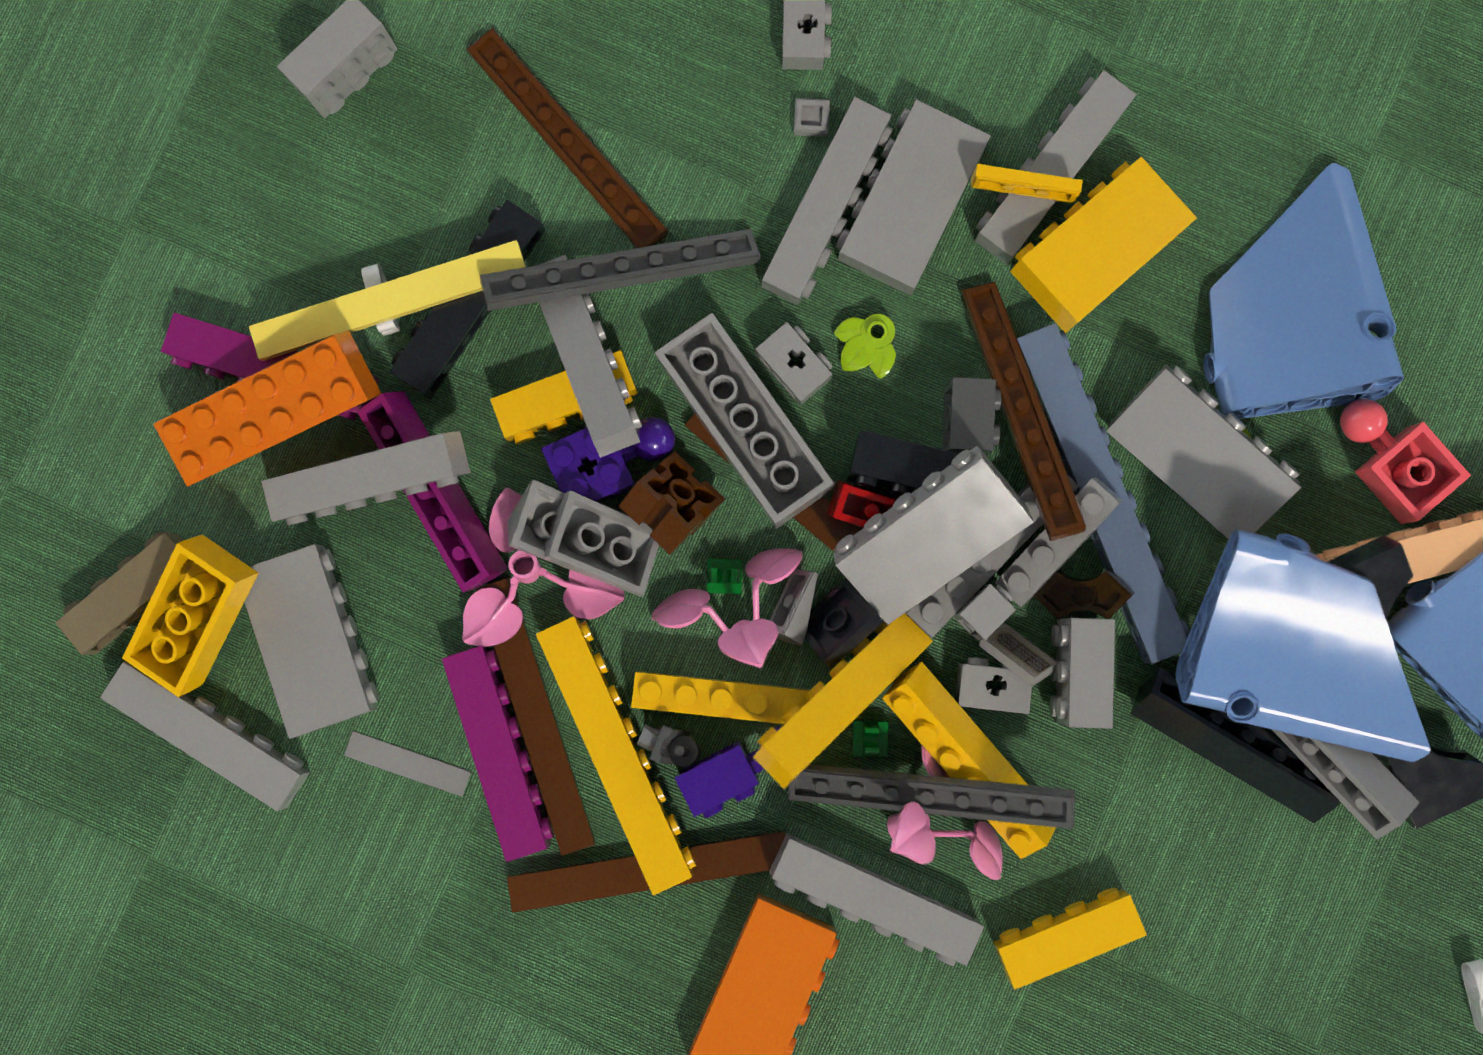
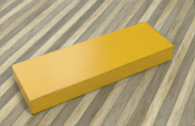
(1026, 183)

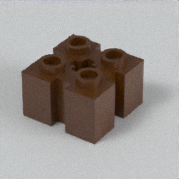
(671, 502)

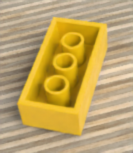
(190, 615)

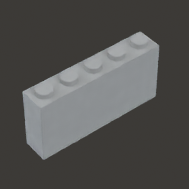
(911, 196)
(1204, 453)
(932, 535)
(309, 641)

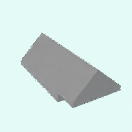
(583, 537)

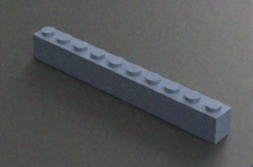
(1085, 455)

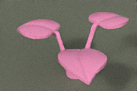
(493, 619)
(746, 639)
(916, 840)

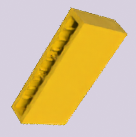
(1101, 243)

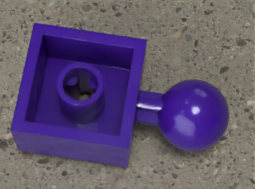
(611, 474)
(719, 778)

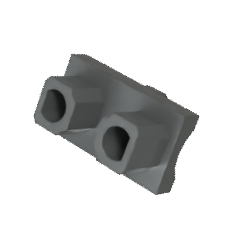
(670, 745)

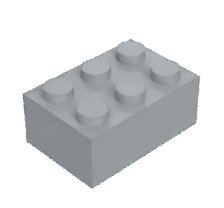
(338, 57)
(1083, 672)

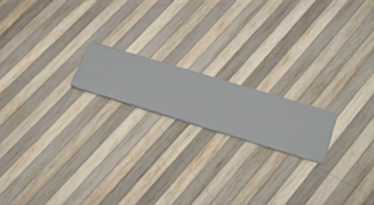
(407, 763)

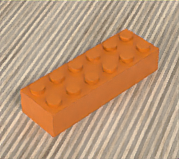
(267, 407)

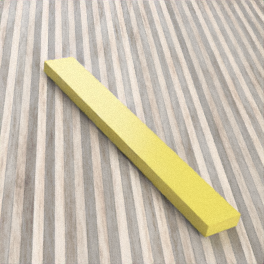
(382, 302)

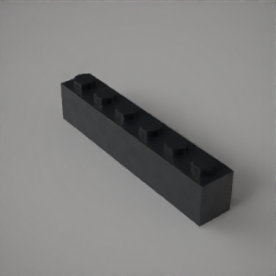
(453, 324)
(1234, 746)

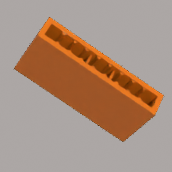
(766, 983)

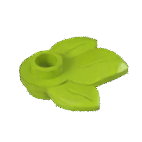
(864, 348)

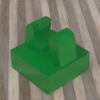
(724, 576)
(870, 738)

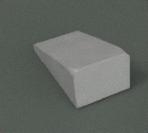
(794, 606)

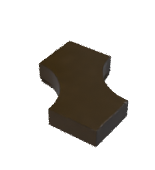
(1098, 594)

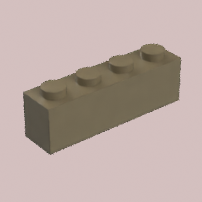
(119, 599)

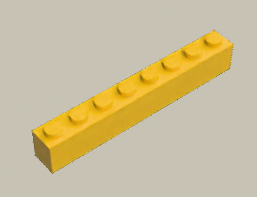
(616, 755)

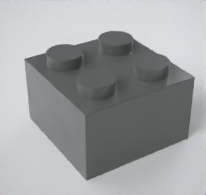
(970, 415)

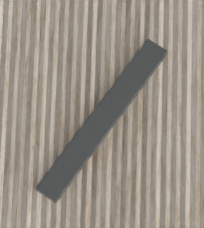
(619, 269)
(936, 795)

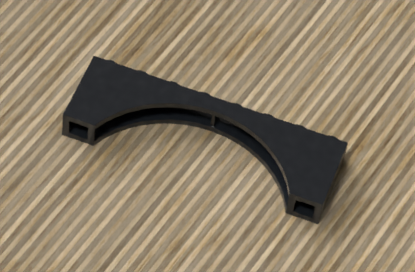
(1444, 777)

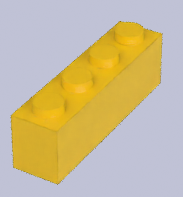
(546, 404)
(1069, 937)

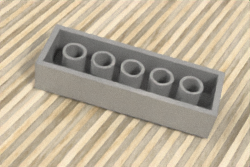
(744, 420)

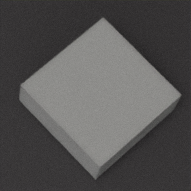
(811, 117)

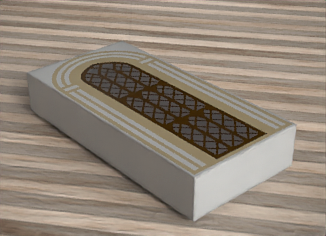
(1019, 654)

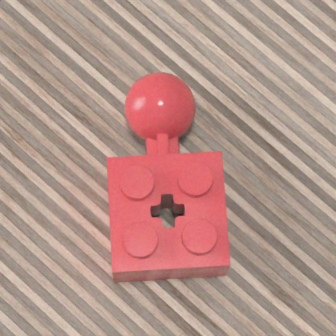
(1388, 471)

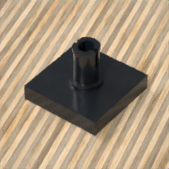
(840, 623)

